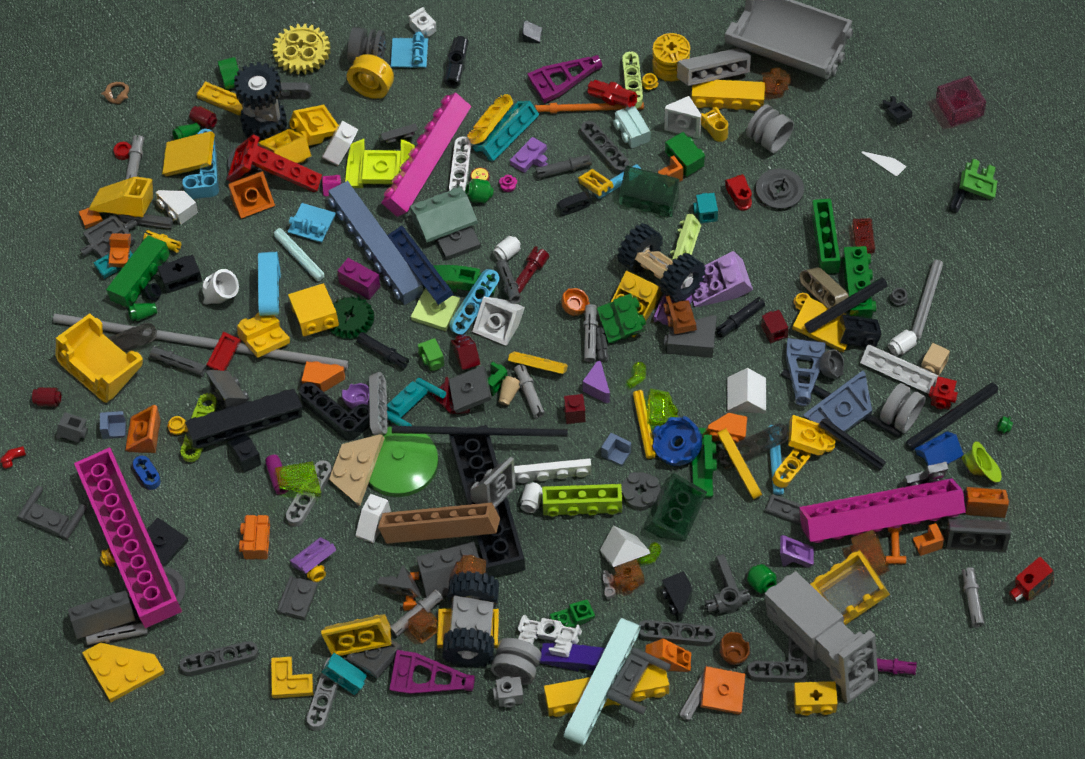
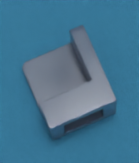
(112, 425)
(616, 449)

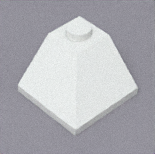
(498, 319)

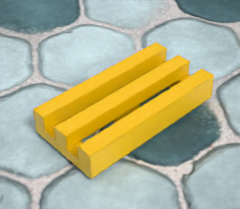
(592, 183)

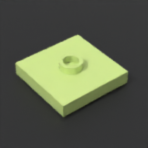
(432, 314)

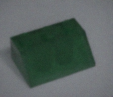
(649, 191)
(675, 509)

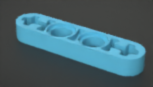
(476, 303)

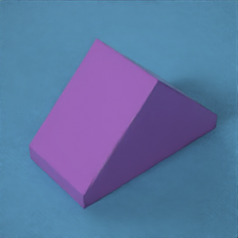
(596, 384)

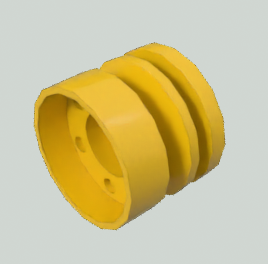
(667, 52)

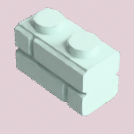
(632, 127)

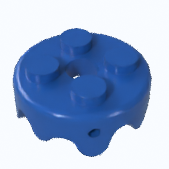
(671, 431)

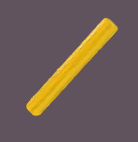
(644, 427)

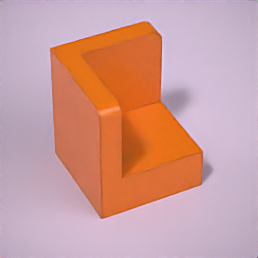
(674, 170)
(930, 541)

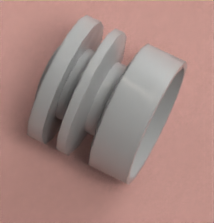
(770, 128)

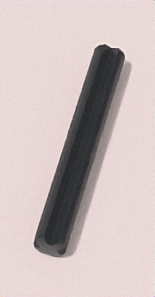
(852, 444)

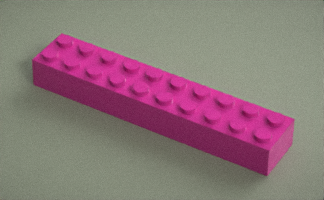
(127, 538)

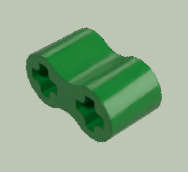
(228, 69)

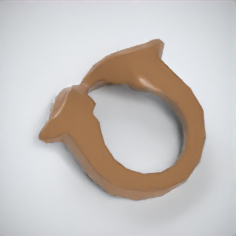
(121, 97)

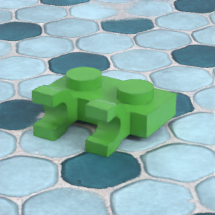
(979, 184)

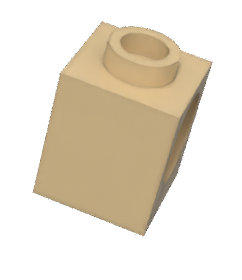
(935, 359)

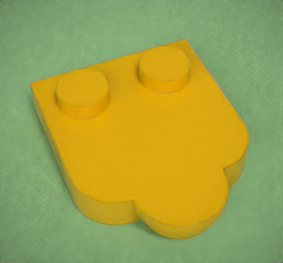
(809, 437)

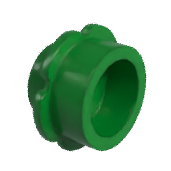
(1004, 424)

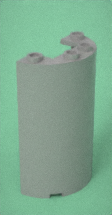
(792, 35)

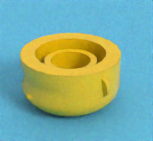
(370, 76)

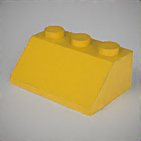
(358, 635)

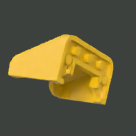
(95, 358)

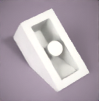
(339, 143)
(371, 517)

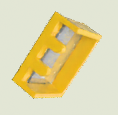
(851, 586)

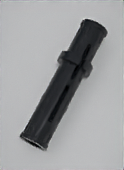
(735, 320)
(389, 354)

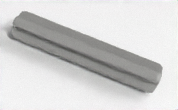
(693, 700)

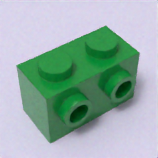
(685, 152)

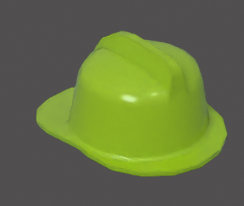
(981, 463)

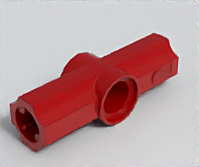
(612, 93)

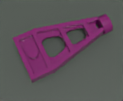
(545, 86)
(404, 669)

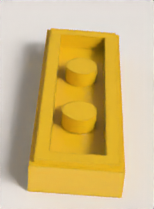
(220, 98)
(538, 362)

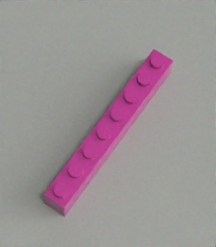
(426, 154)

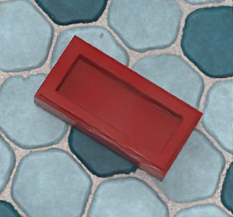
(223, 352)

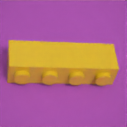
(729, 94)

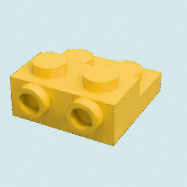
(313, 123)
(262, 334)

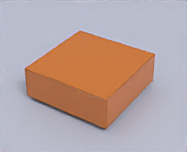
(90, 218)

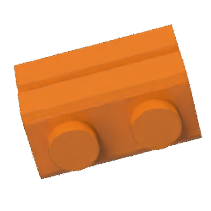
(256, 537)

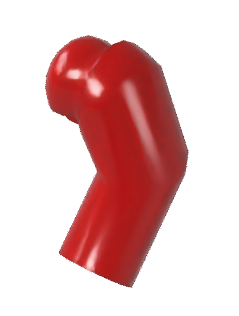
(11, 454)

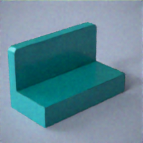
(344, 674)

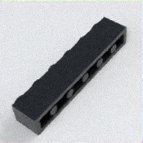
(243, 419)

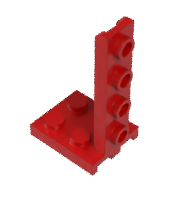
(251, 154)

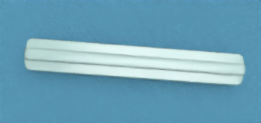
(299, 254)

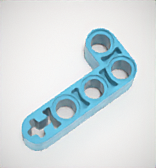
(206, 183)
(268, 283)

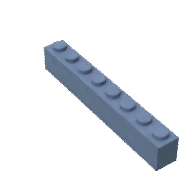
(375, 242)

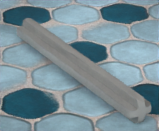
(927, 298)

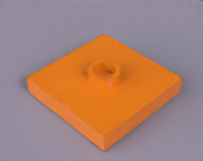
(722, 690)

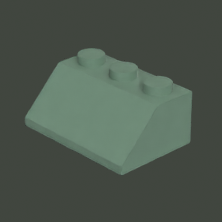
(443, 214)

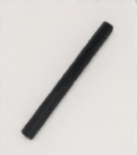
(951, 416)

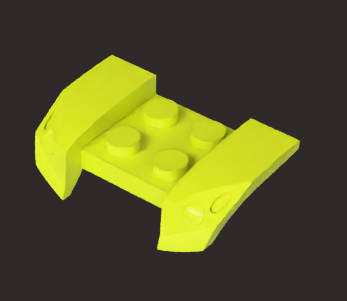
(374, 165)

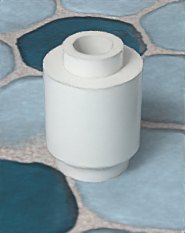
(507, 248)
(902, 342)
(531, 497)

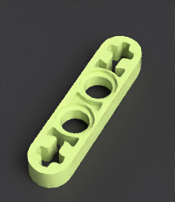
(633, 79)

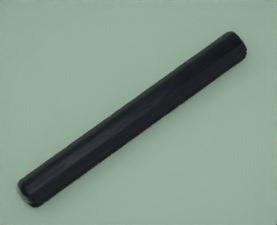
(845, 305)

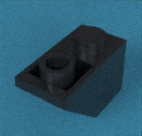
(678, 593)

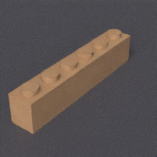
(439, 523)

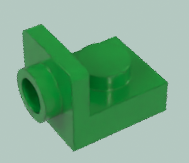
(495, 380)

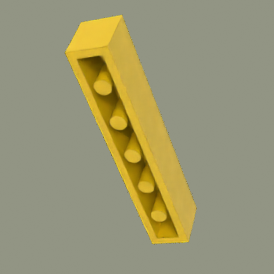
(565, 696)

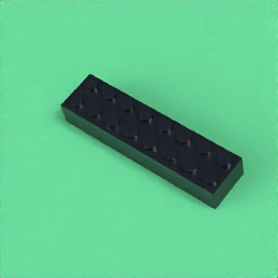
(472, 459)

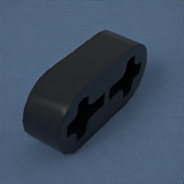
(574, 203)

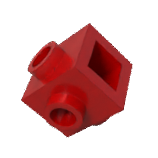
(943, 393)

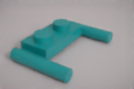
(408, 398)

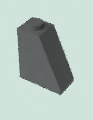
(695, 342)

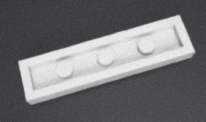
(898, 369)
(552, 470)

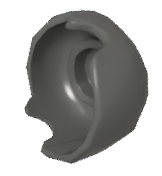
(831, 364)

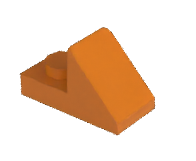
(119, 249)

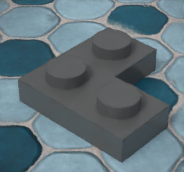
(931, 474)

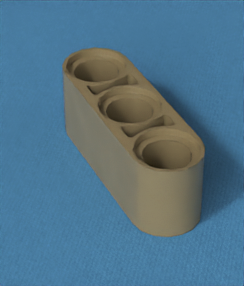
(822, 286)

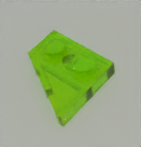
(660, 407)
(298, 477)

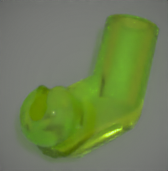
(639, 374)
(655, 551)

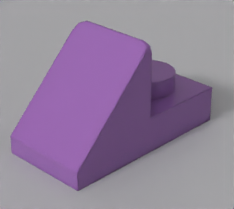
(796, 551)

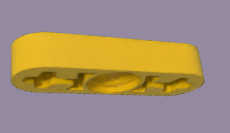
(790, 473)

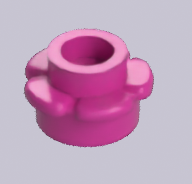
(508, 187)

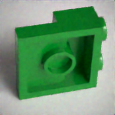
(621, 318)

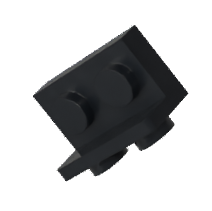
(859, 331)

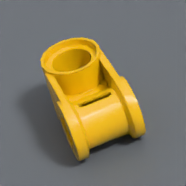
(715, 124)

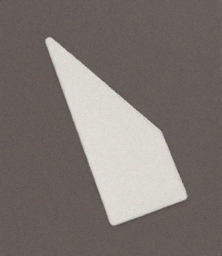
(888, 163)

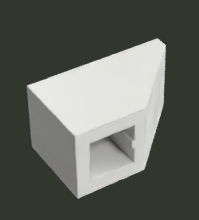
(177, 204)

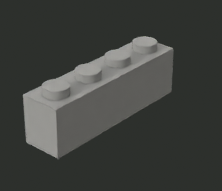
(713, 66)

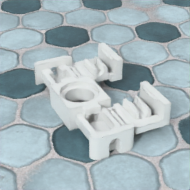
(563, 641)

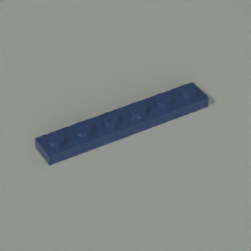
(420, 265)

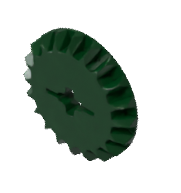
(360, 322)

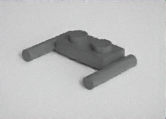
(49, 519)
(630, 677)

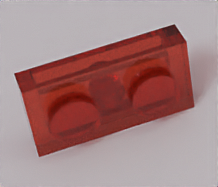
(864, 234)

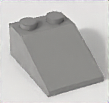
(496, 484)

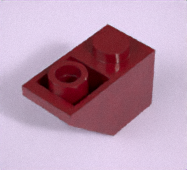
(465, 351)

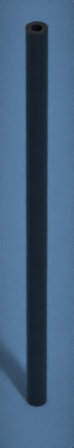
(479, 431)

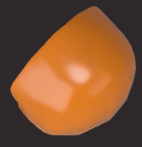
(574, 301)

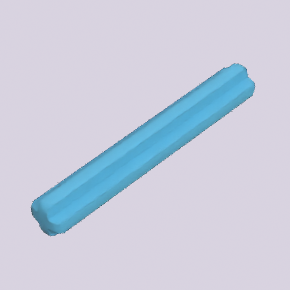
(775, 456)

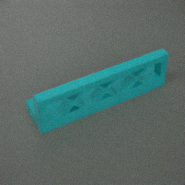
(507, 129)

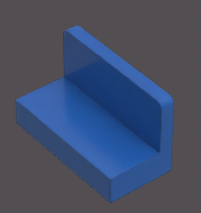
(940, 449)

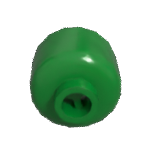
(479, 190)
(761, 578)

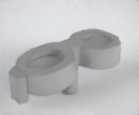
(608, 582)

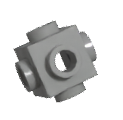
(508, 691)

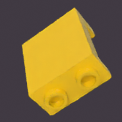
(313, 309)

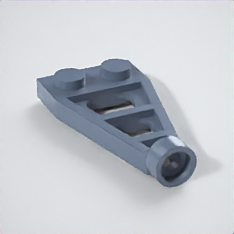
(805, 351)

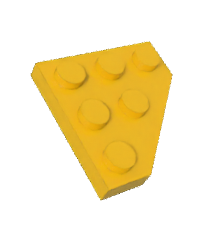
(121, 669)

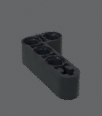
(313, 397)

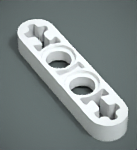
(460, 167)

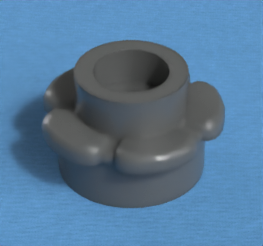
(899, 292)

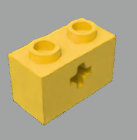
(806, 692)

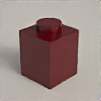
(774, 326)
(574, 409)

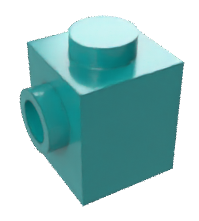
(706, 208)

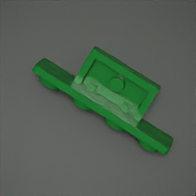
(704, 465)

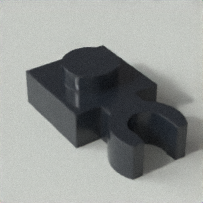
(897, 111)

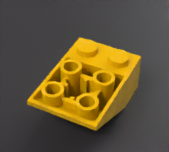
(125, 197)
(646, 292)

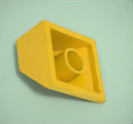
(288, 145)

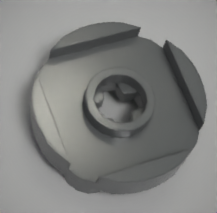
(640, 480)

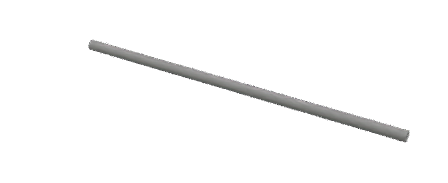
(206, 342)

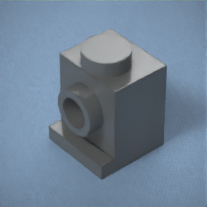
(72, 427)

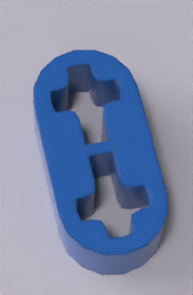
(150, 470)

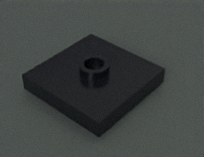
(166, 540)

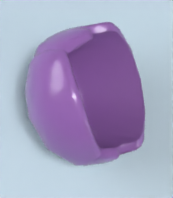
(356, 395)

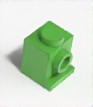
(431, 354)

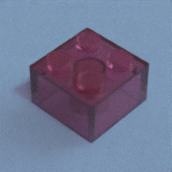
(960, 100)

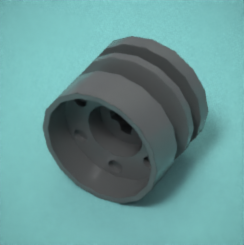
(360, 44)

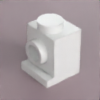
(422, 22)

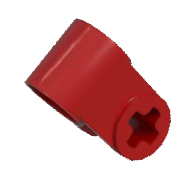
(739, 192)

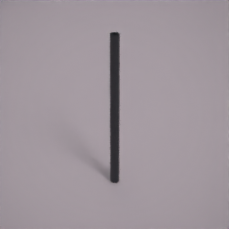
(870, 418)

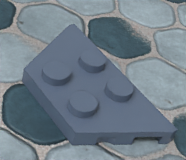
(845, 405)

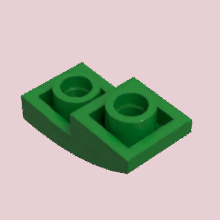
(576, 614)

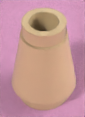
(508, 390)

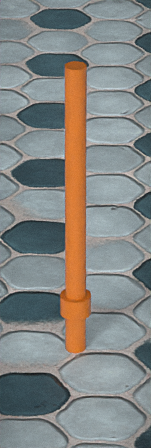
(553, 108)

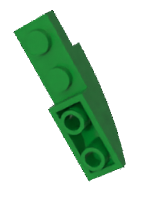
(461, 277)

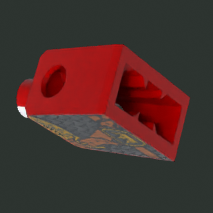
(1033, 580)

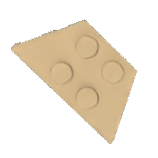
(355, 466)

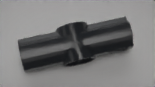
(456, 61)

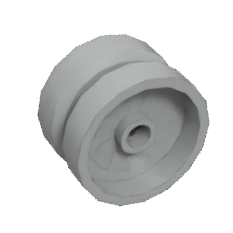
(902, 408)
(516, 659)

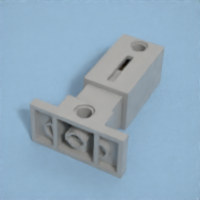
(822, 634)

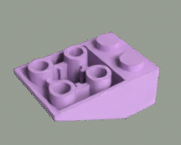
(723, 281)

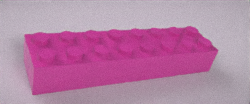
(882, 510)

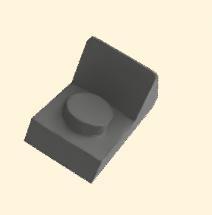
(402, 585)

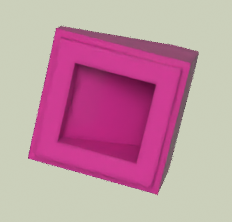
(330, 182)

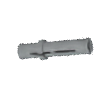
(135, 155)
(590, 325)
(526, 384)
(971, 589)
(427, 603)
(140, 630)

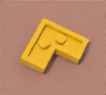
(285, 683)

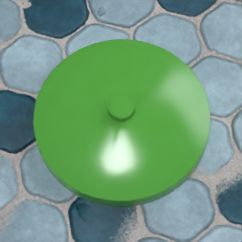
(404, 464)

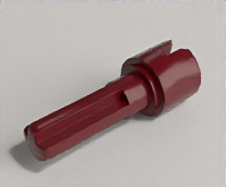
(535, 261)

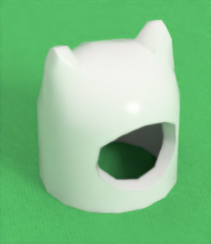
(219, 287)

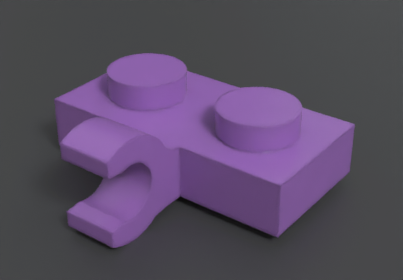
(530, 154)

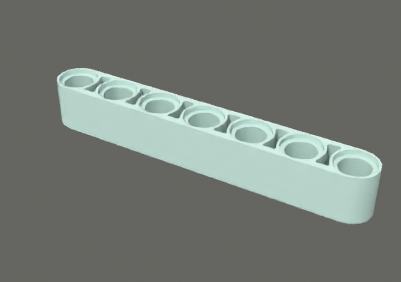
(602, 681)

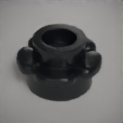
(152, 291)

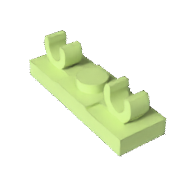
(687, 236)

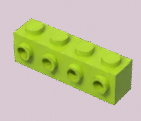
(582, 499)

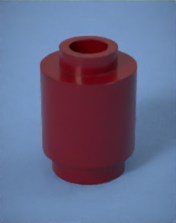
(203, 117)
(46, 396)

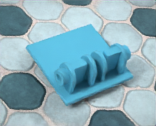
(410, 52)
(311, 222)

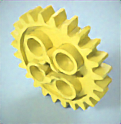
(301, 49)

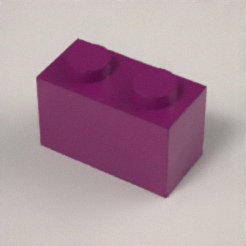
(358, 278)

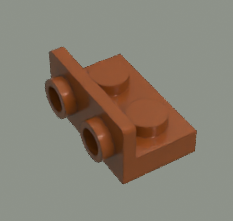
(680, 316)

